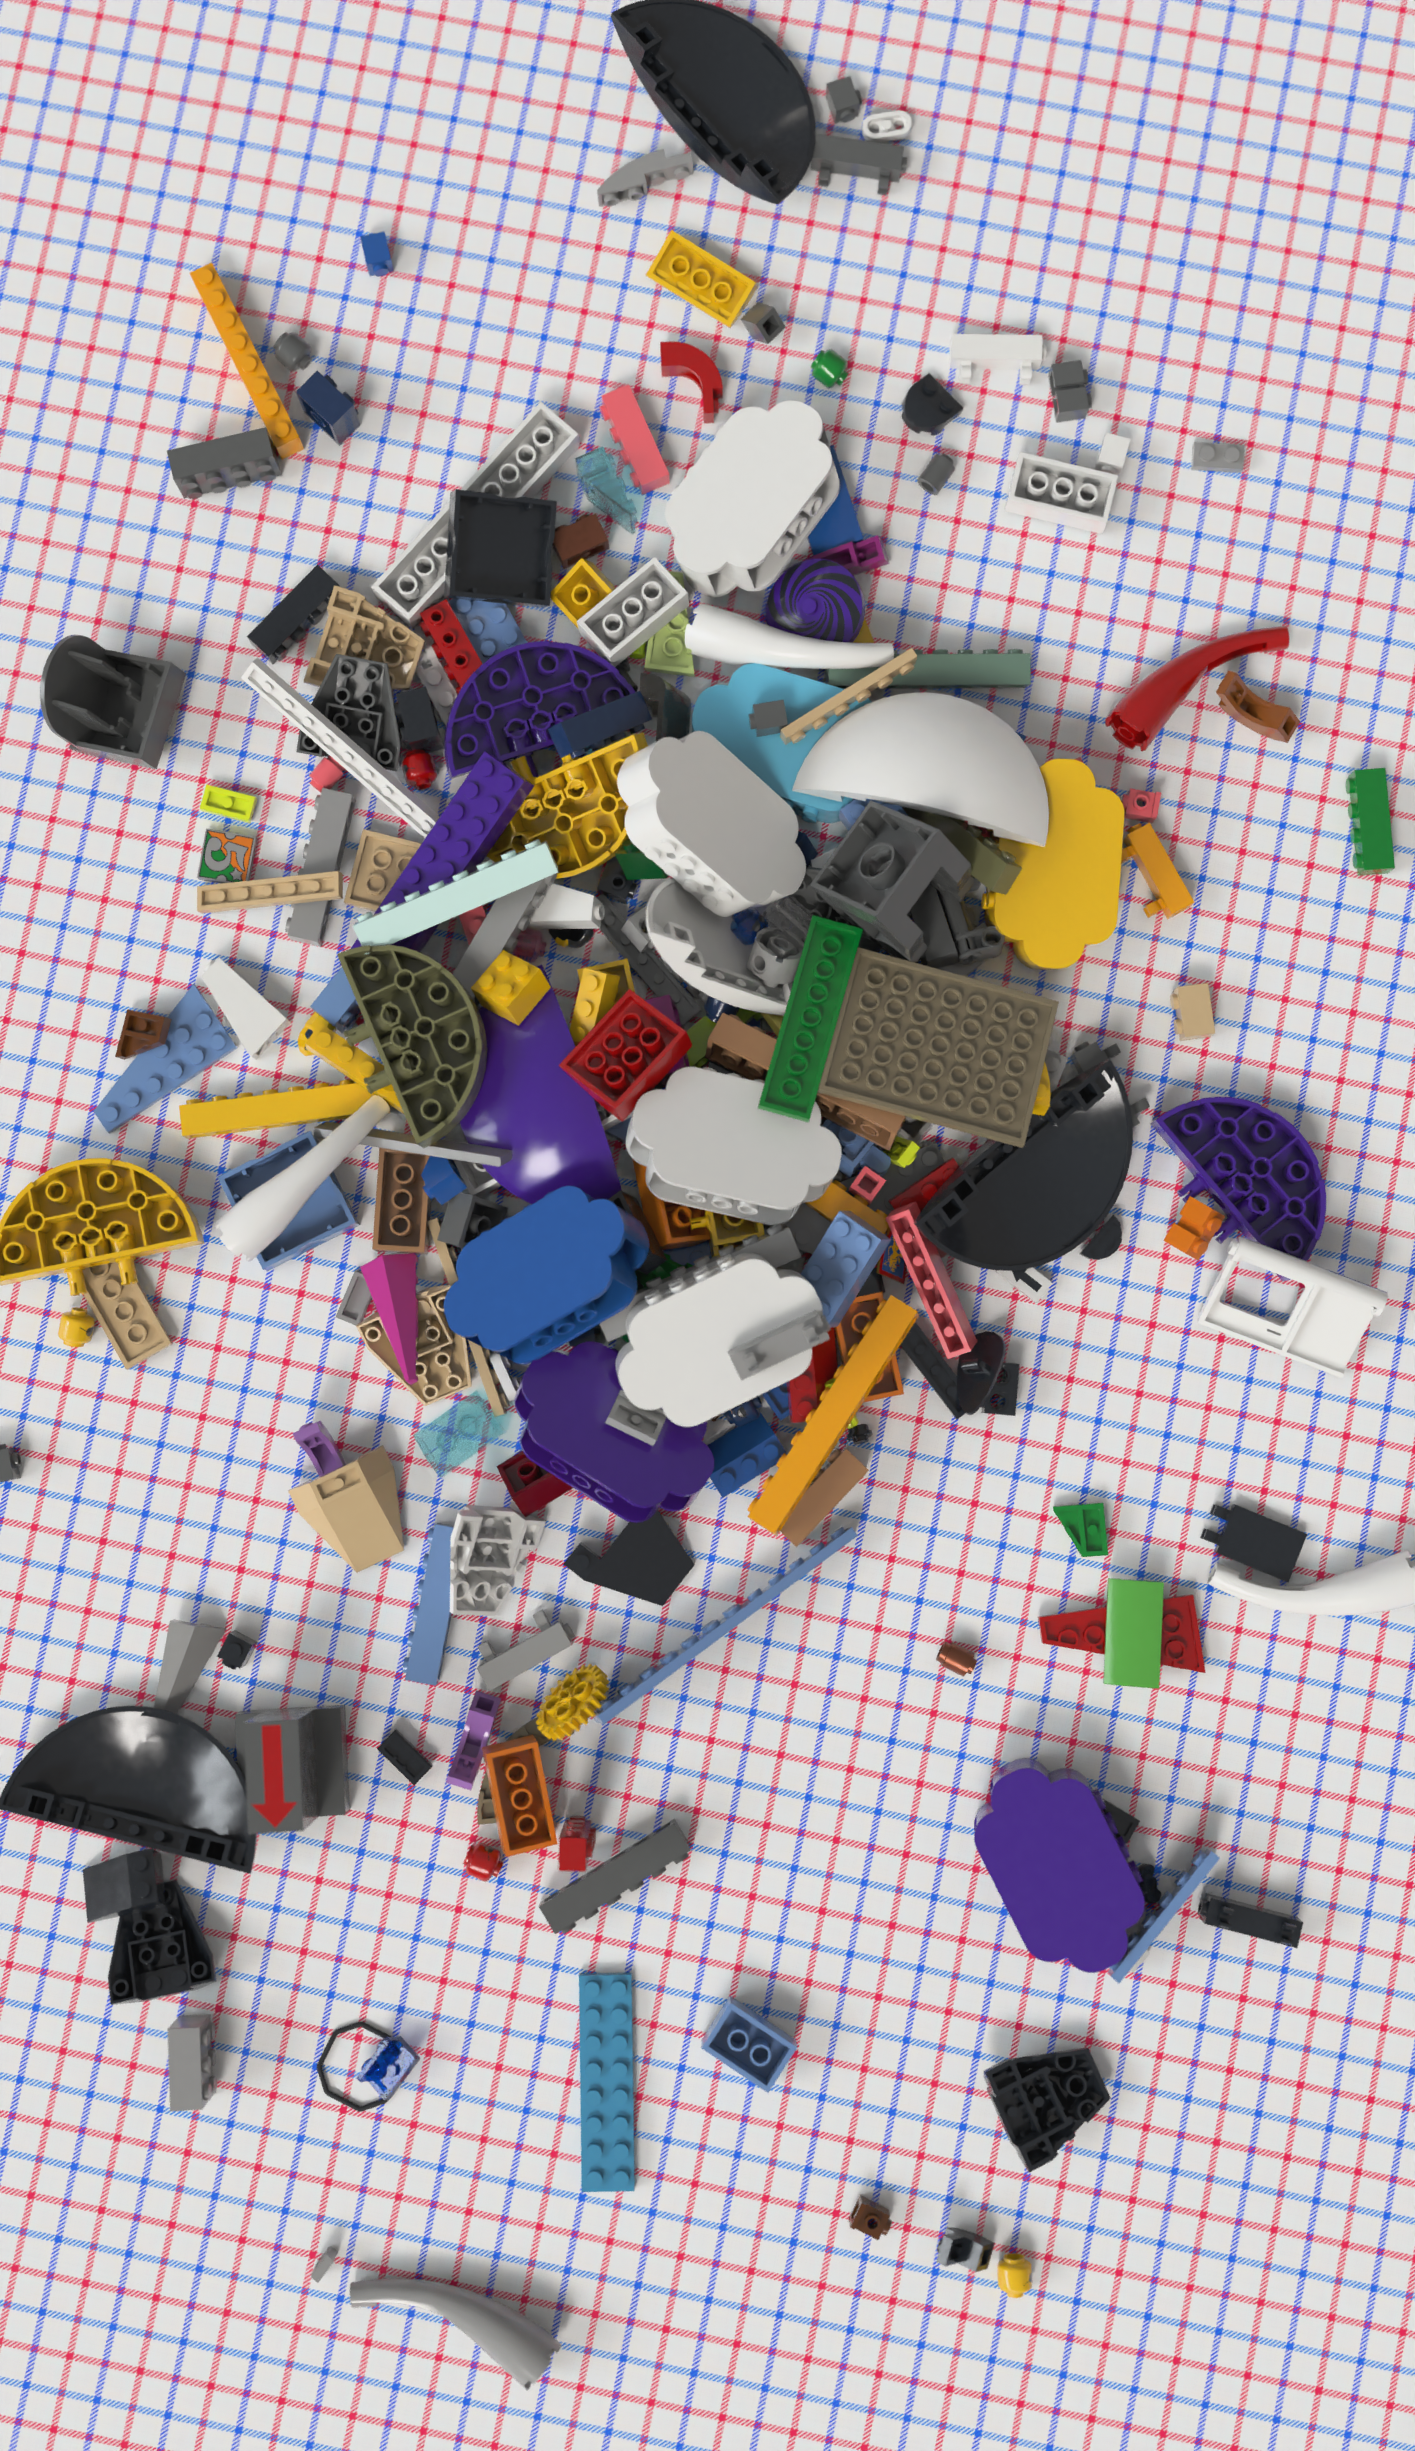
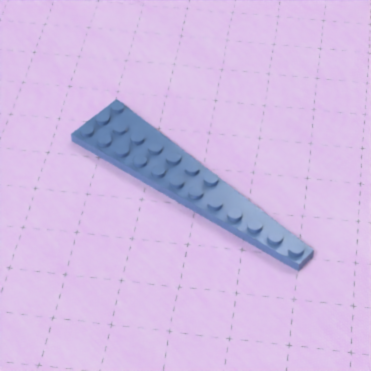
(716, 1629)

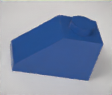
(442, 1179)

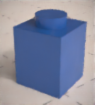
(377, 254)

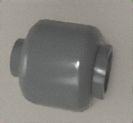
(293, 351)

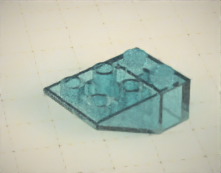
(604, 488)

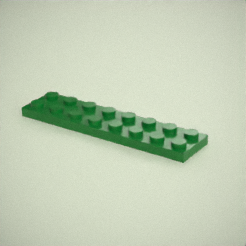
(810, 1019)

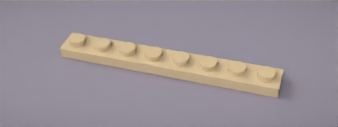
(481, 1355)

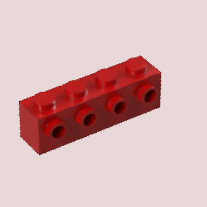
(450, 642)
(576, 1844)

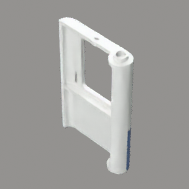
(1323, 1322)

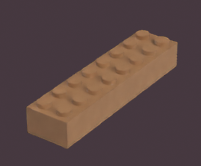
(749, 1054)

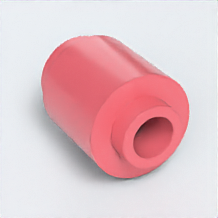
(326, 774)

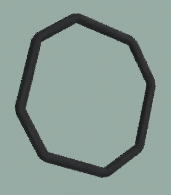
(320, 2071)

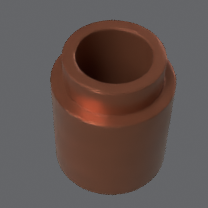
(956, 1658)

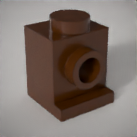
(865, 2210)

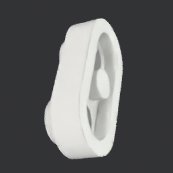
(885, 125)
(501, 1366)

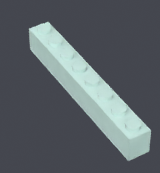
(457, 896)

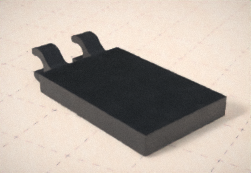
(1256, 1541)

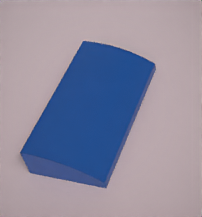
(839, 522)

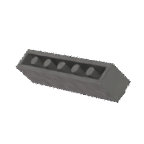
(614, 1877)

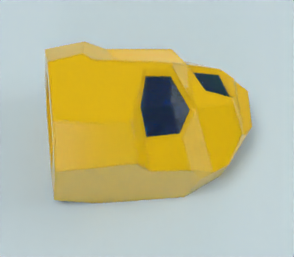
(309, 1028)

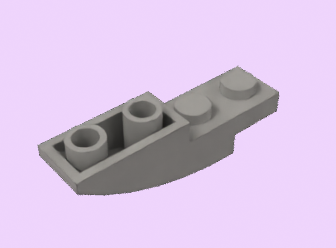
(651, 169)

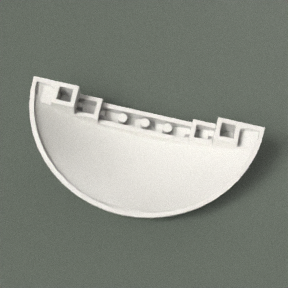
(932, 758)
(707, 952)

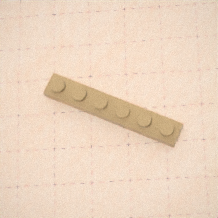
(857, 692)
(270, 892)

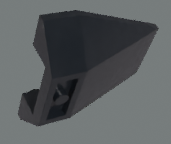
(159, 1952)

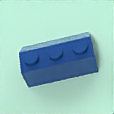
(744, 1455)

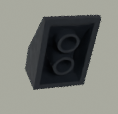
(124, 1885)

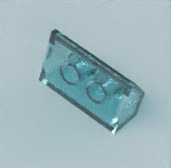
(459, 1434)

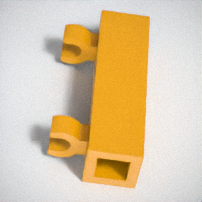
(1157, 871)

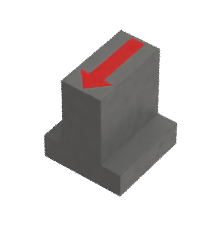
(293, 1766)

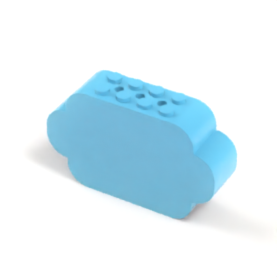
(724, 715)

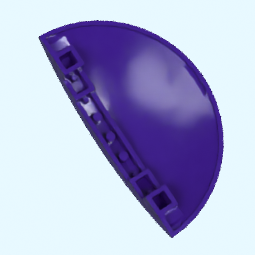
(538, 1109)

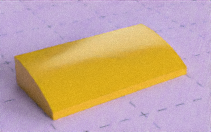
(701, 279)

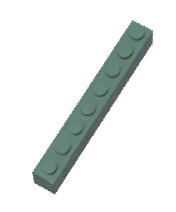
(951, 671)

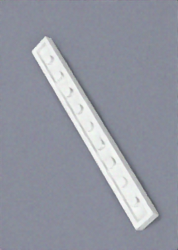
(340, 747)

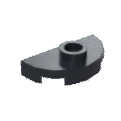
(1105, 1241)

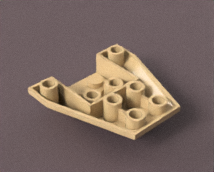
(442, 1354)
(355, 1509)

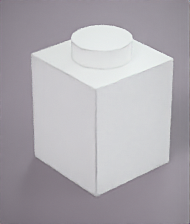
(1112, 454)

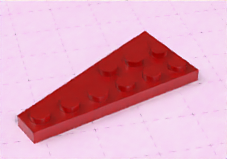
(1087, 1628)

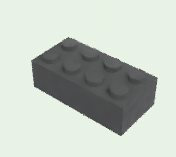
(224, 463)

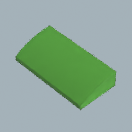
(1133, 1633)

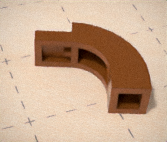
(1254, 712)

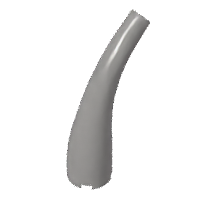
(498, 2330)

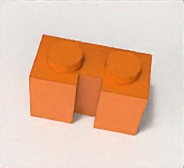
(1194, 1228)

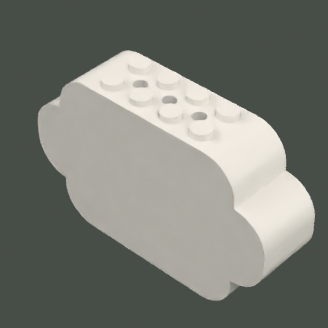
(752, 498)
(711, 823)
(723, 1154)
(685, 1334)

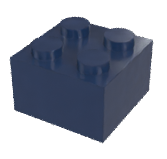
(328, 407)

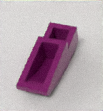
(859, 556)

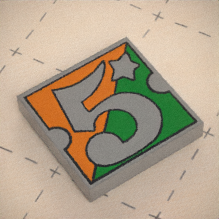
(226, 857)

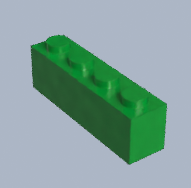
(1370, 821)

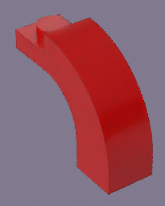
(694, 364)

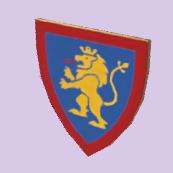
(891, 1262)

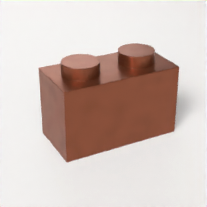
(579, 540)

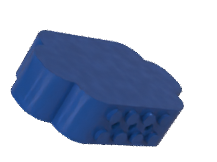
(546, 1275)

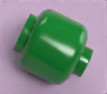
(829, 368)

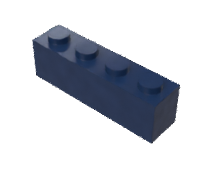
(600, 724)

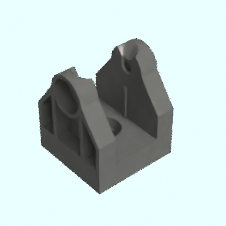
(882, 901)

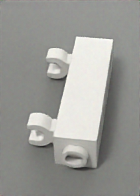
(996, 352)

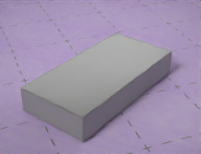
(355, 1301)

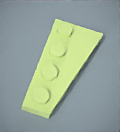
(667, 647)

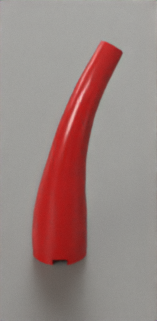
(1155, 699)

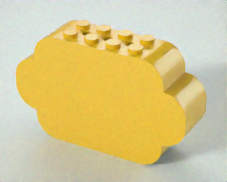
(1072, 884)

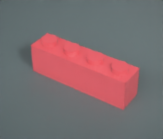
(635, 439)

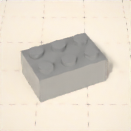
(191, 2062)

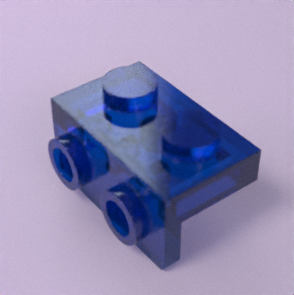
(389, 2066)

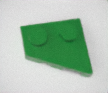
(1085, 1527)

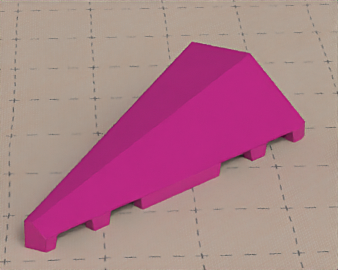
(393, 1290)

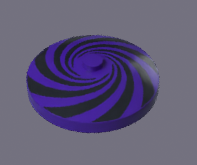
(817, 602)

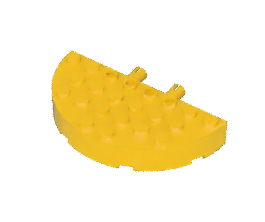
(573, 809)
(92, 1217)

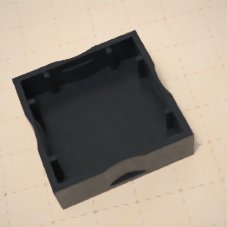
(499, 549)

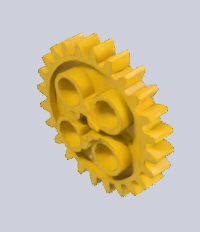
(572, 1702)

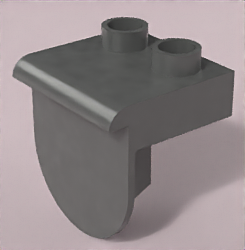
(109, 701)

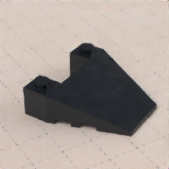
(640, 1562)

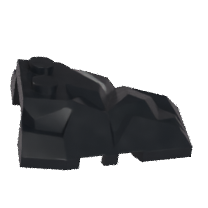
(1045, 2100)

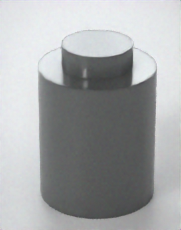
(936, 474)

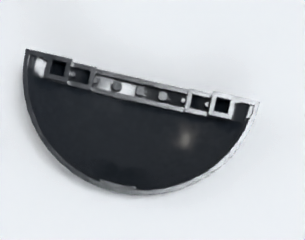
(723, 91)
(1041, 1200)
(139, 1781)

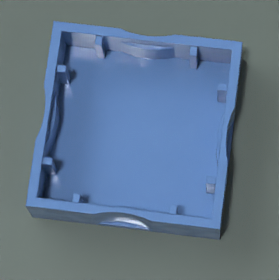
(318, 1221)

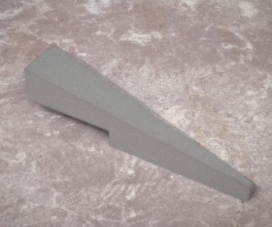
(184, 1657)

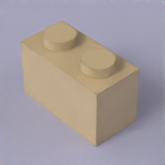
(1192, 1012)

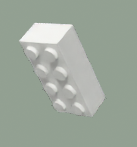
(1061, 492)
(633, 612)

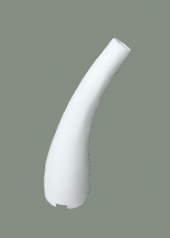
(742, 641)
(273, 1205)
(1364, 1590)

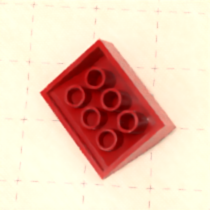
(626, 1054)

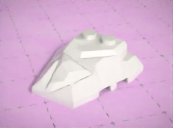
(486, 1555)

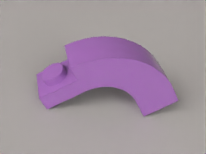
(320, 1447)
(474, 1737)

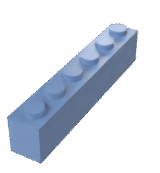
(433, 1612)

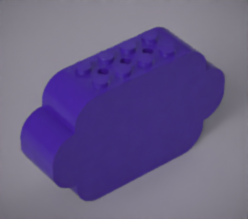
(567, 1435)
(1059, 1865)

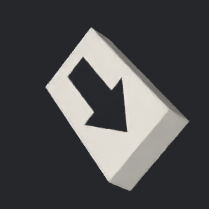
(1028, 1282)

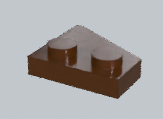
(141, 1033)

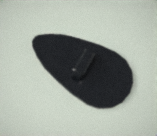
(979, 1370)

